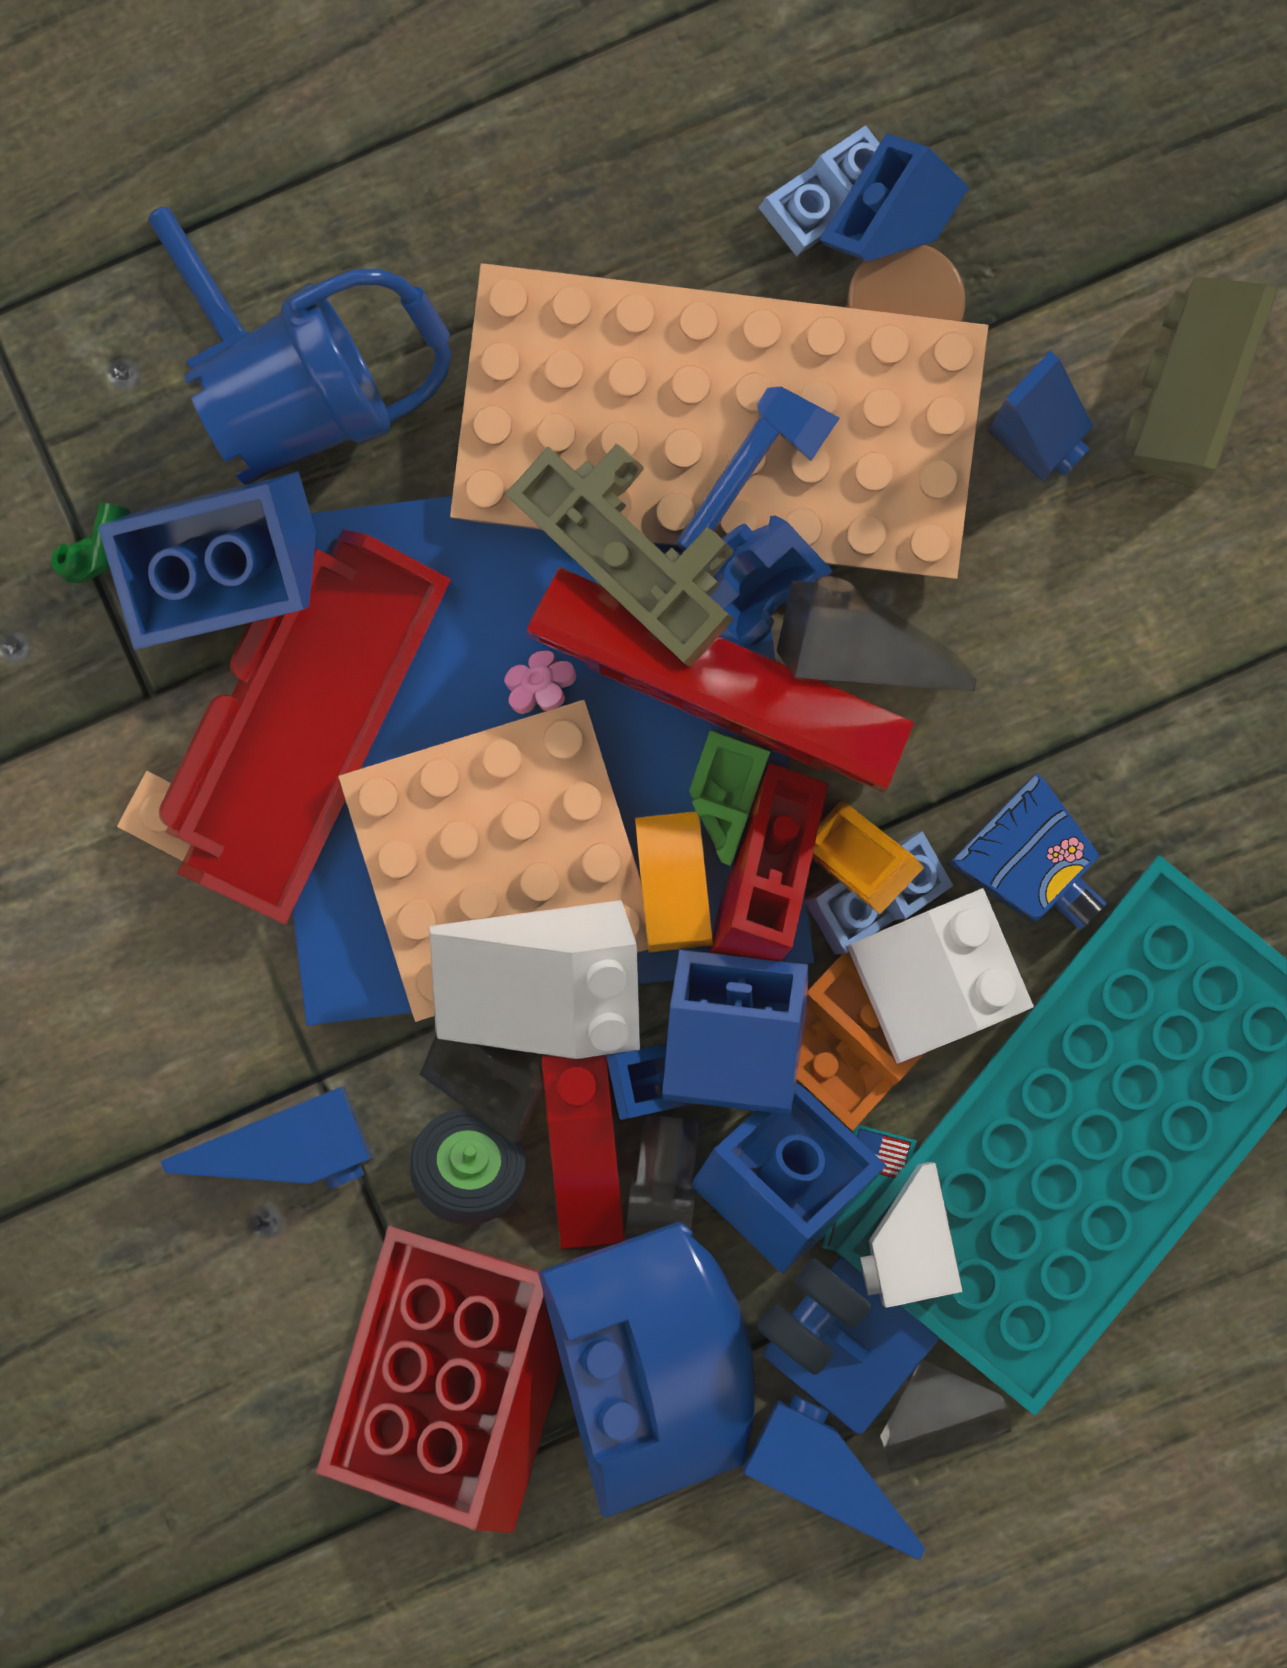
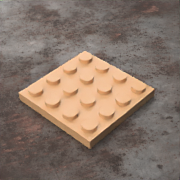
(489, 832)

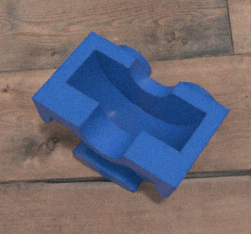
(761, 576)

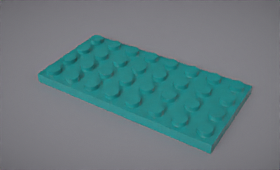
(1100, 1131)

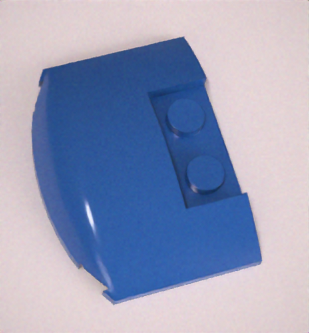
(653, 1364)

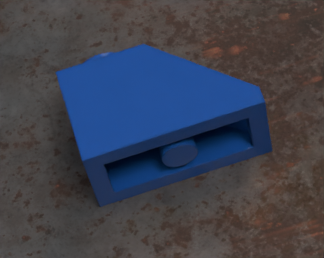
(896, 202)

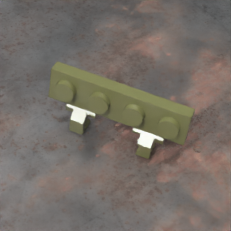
(660, 589)

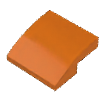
(844, 1047)

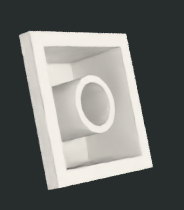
(940, 976)

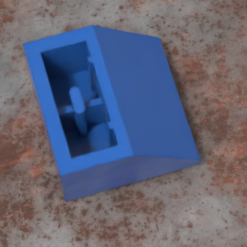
(735, 1032)

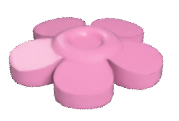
(539, 683)

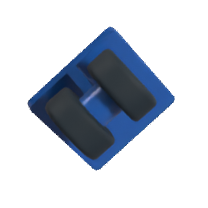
(845, 1343)

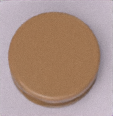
(909, 283)

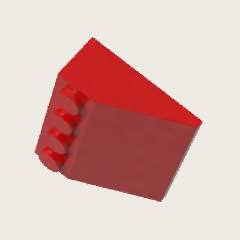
(446, 1383)

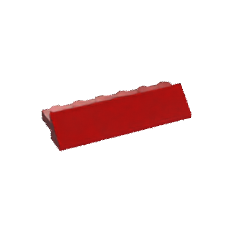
(724, 685)

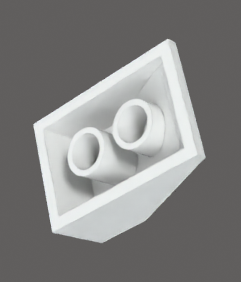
(539, 981)

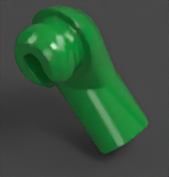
(86, 557)

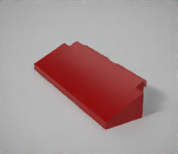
(306, 709)

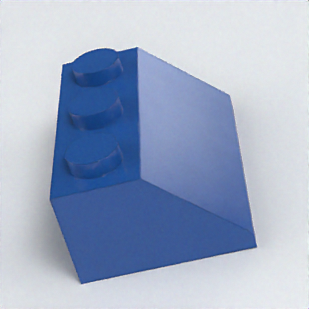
(212, 560)

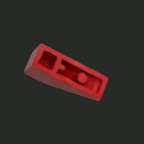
(770, 868)
(583, 1151)

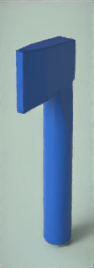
(199, 282)
(780, 413)

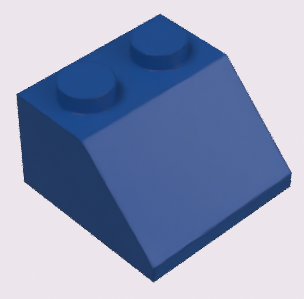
(787, 1177)

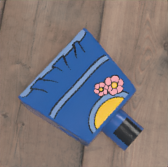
(1033, 858)

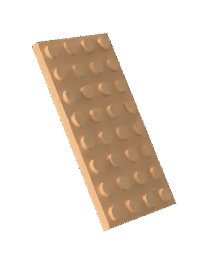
(679, 389)

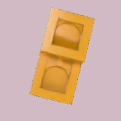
(673, 881)

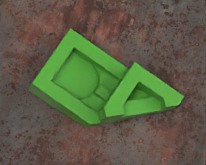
(726, 788)

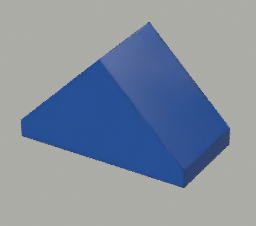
(639, 1080)

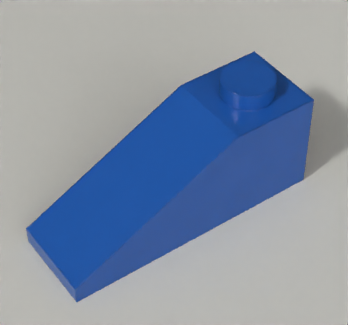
(1044, 420)
(294, 1146)
(816, 1466)

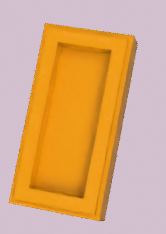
(863, 857)

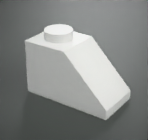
(912, 1245)

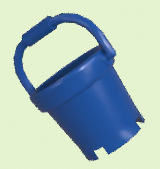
(304, 383)

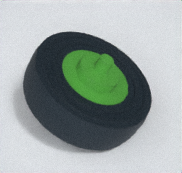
(466, 1169)

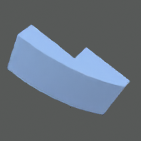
(810, 201)
(848, 919)

